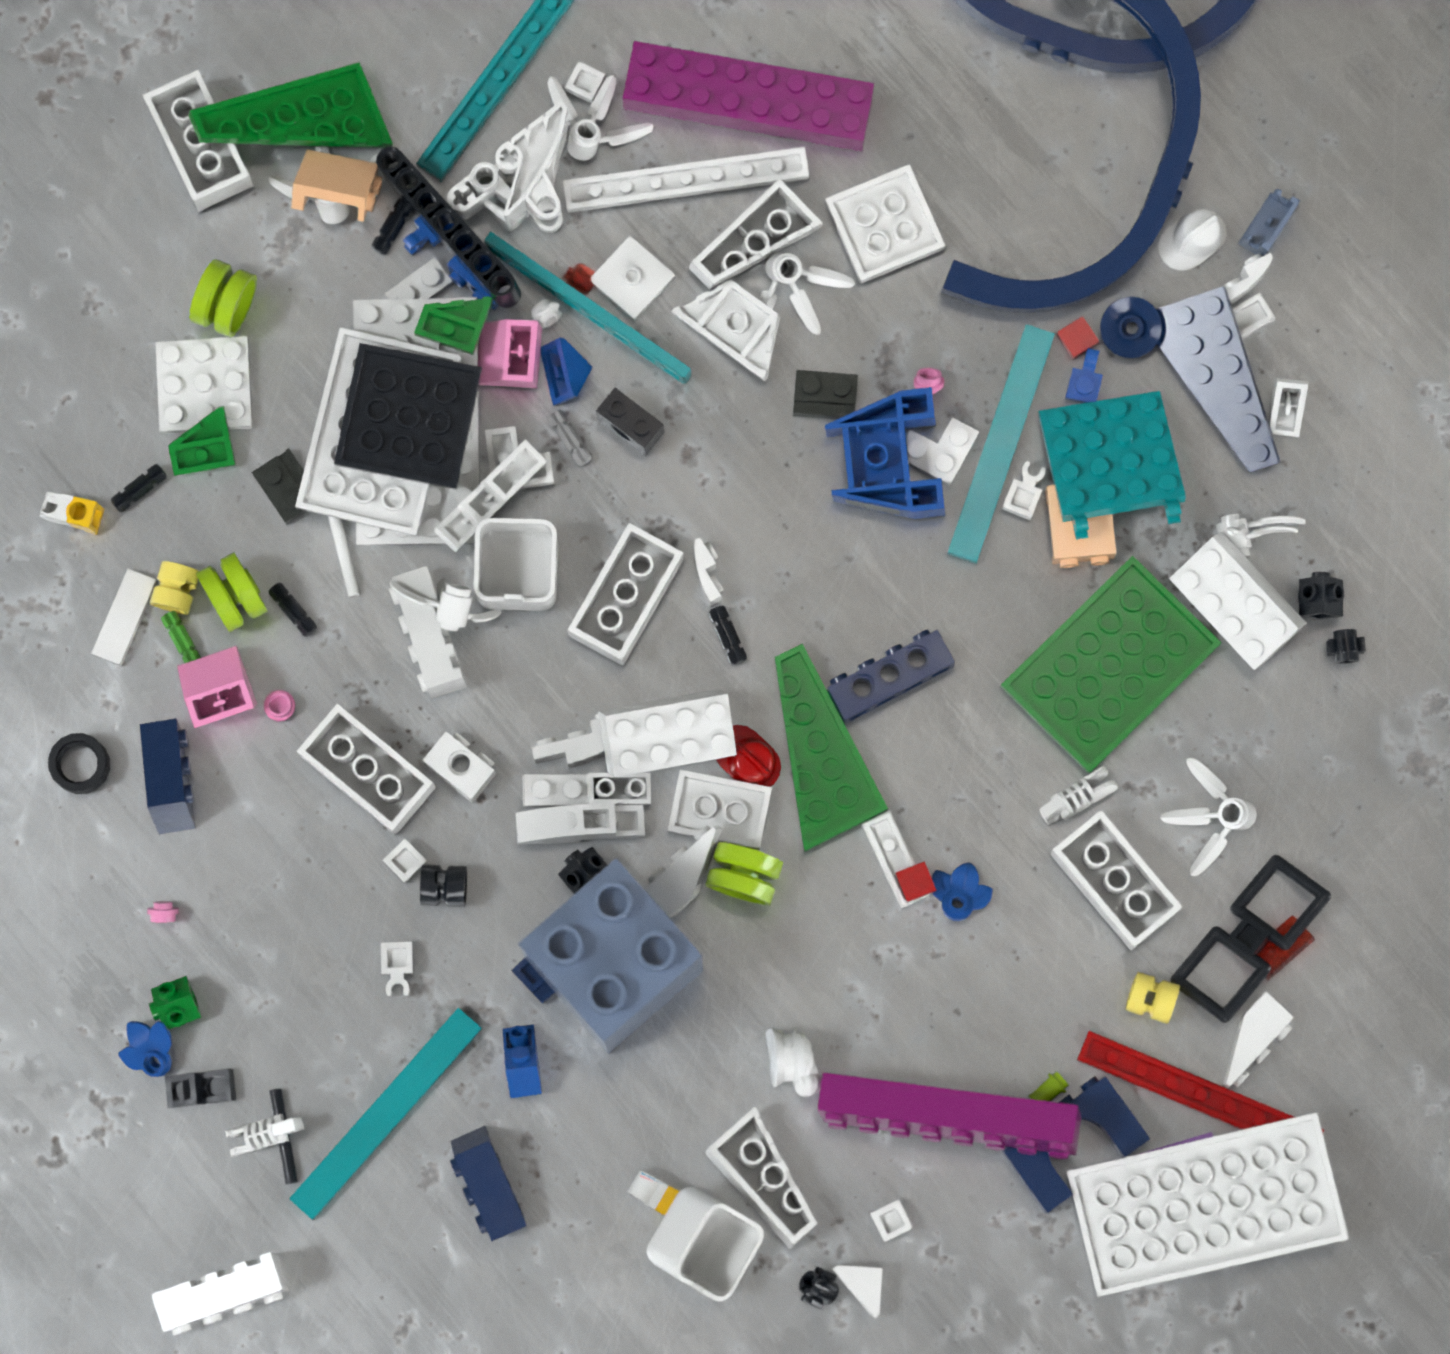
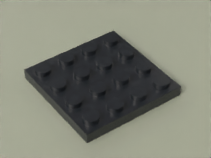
(408, 416)

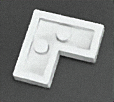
(422, 284)
(502, 443)
(944, 458)

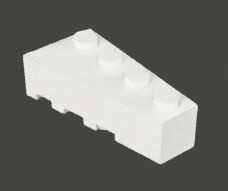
(764, 228)
(430, 643)
(760, 1175)
(221, 1293)

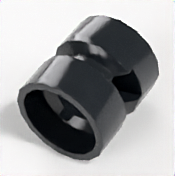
(454, 889)

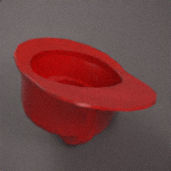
(755, 759)

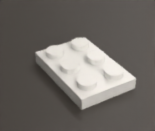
(720, 801)

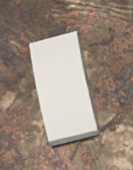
(1252, 273)
(705, 564)

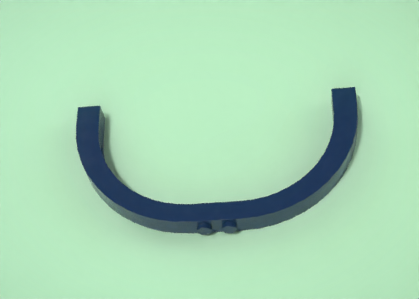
(1096, 52)
(1045, 295)

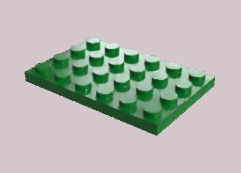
(1110, 664)

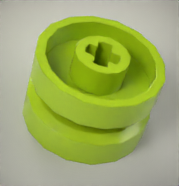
(223, 298)
(231, 592)
(745, 868)

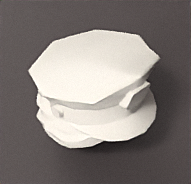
(793, 1061)

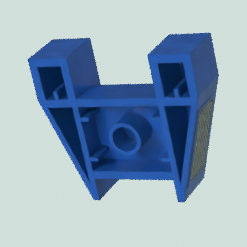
(879, 456)

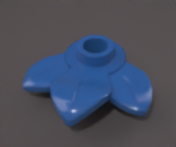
(962, 887)
(145, 1045)

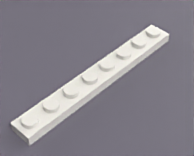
(685, 179)

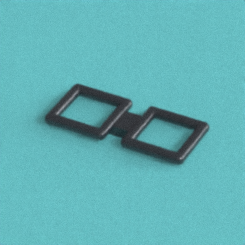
(1250, 938)

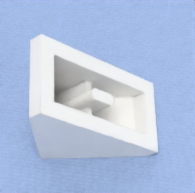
(1287, 407)
(863, 1284)

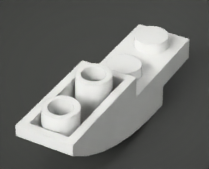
(578, 748)
(574, 789)
(579, 823)

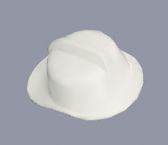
(1192, 239)

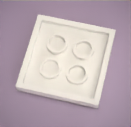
(885, 223)
(199, 378)

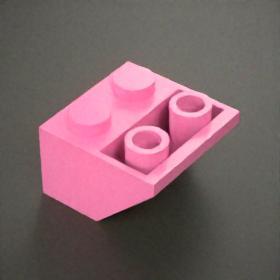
(510, 353)
(216, 687)

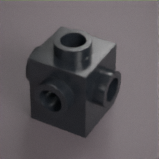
(1321, 596)
(581, 868)

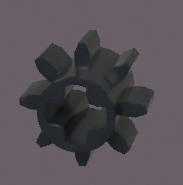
(1345, 646)
(818, 1287)

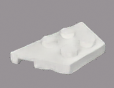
(734, 324)

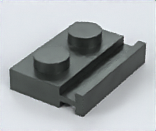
(824, 394)
(281, 483)

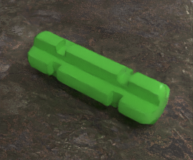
(180, 636)

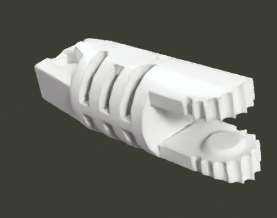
(1078, 796)
(264, 1133)

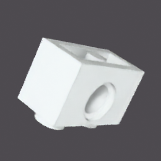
(468, 783)

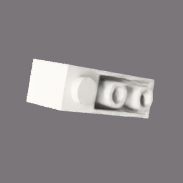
(684, 877)
(1256, 1030)

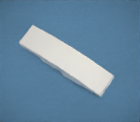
(490, 495)

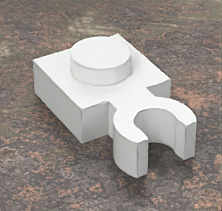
(1024, 495)
(397, 960)

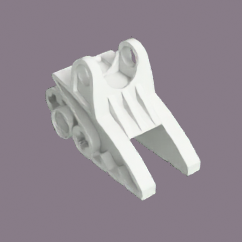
(535, 168)

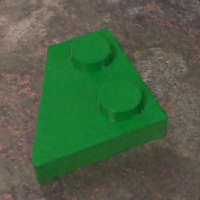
(454, 323)
(203, 445)

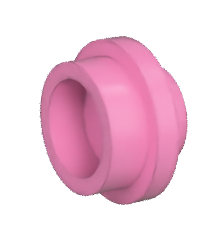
(929, 378)
(279, 705)
(162, 912)

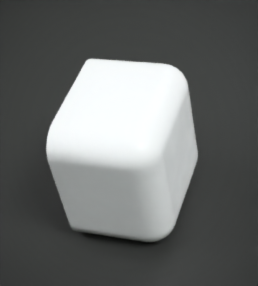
(516, 564)
(705, 1243)

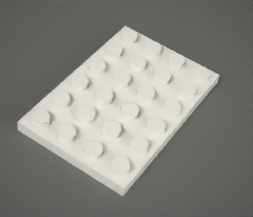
(348, 492)

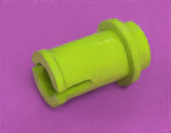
(1050, 1088)

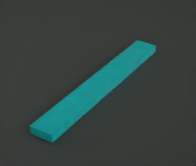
(491, 87)
(588, 308)
(1001, 444)
(385, 1114)

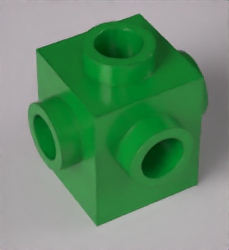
(174, 1003)

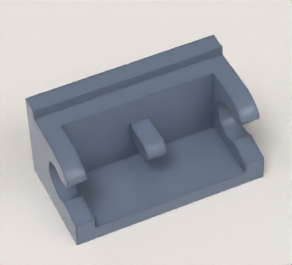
(1269, 223)

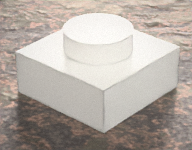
(585, 82)
(405, 861)
(891, 1221)

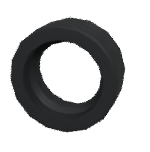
(95, 780)

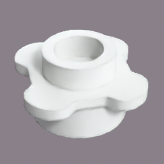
(546, 313)

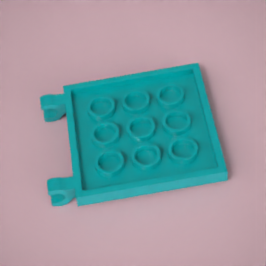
(1112, 458)

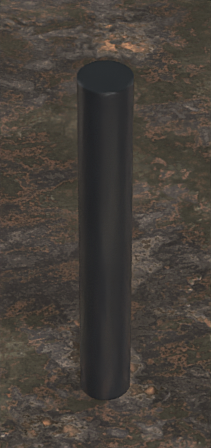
(285, 1148)

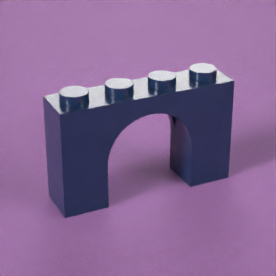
(1097, 1105)

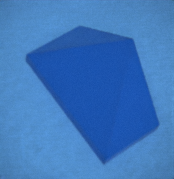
(564, 370)

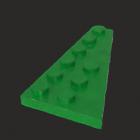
(311, 111)
(827, 769)

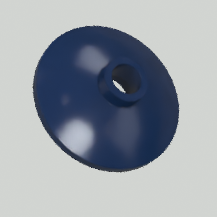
(1115, 322)

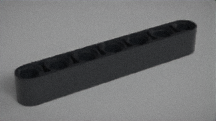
(454, 238)

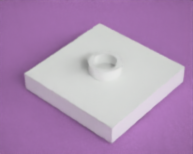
(632, 278)

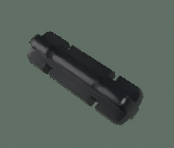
(391, 227)
(138, 488)
(292, 609)
(727, 635)

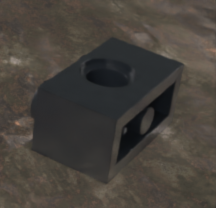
(630, 421)

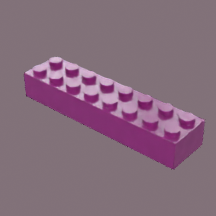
(748, 96)
(949, 1115)

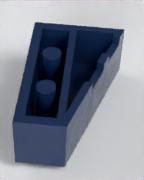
(166, 776)
(486, 1184)

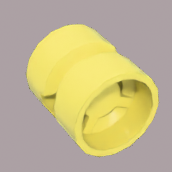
(174, 588)
(1163, 1000)

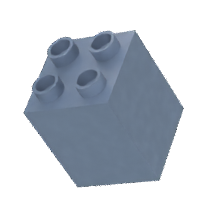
(612, 955)

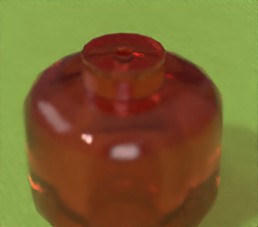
(580, 278)

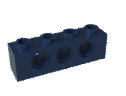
(852, 706)

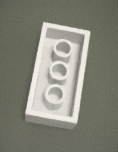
(208, 169)
(626, 594)
(1237, 600)
(667, 733)
(366, 769)
(1116, 880)

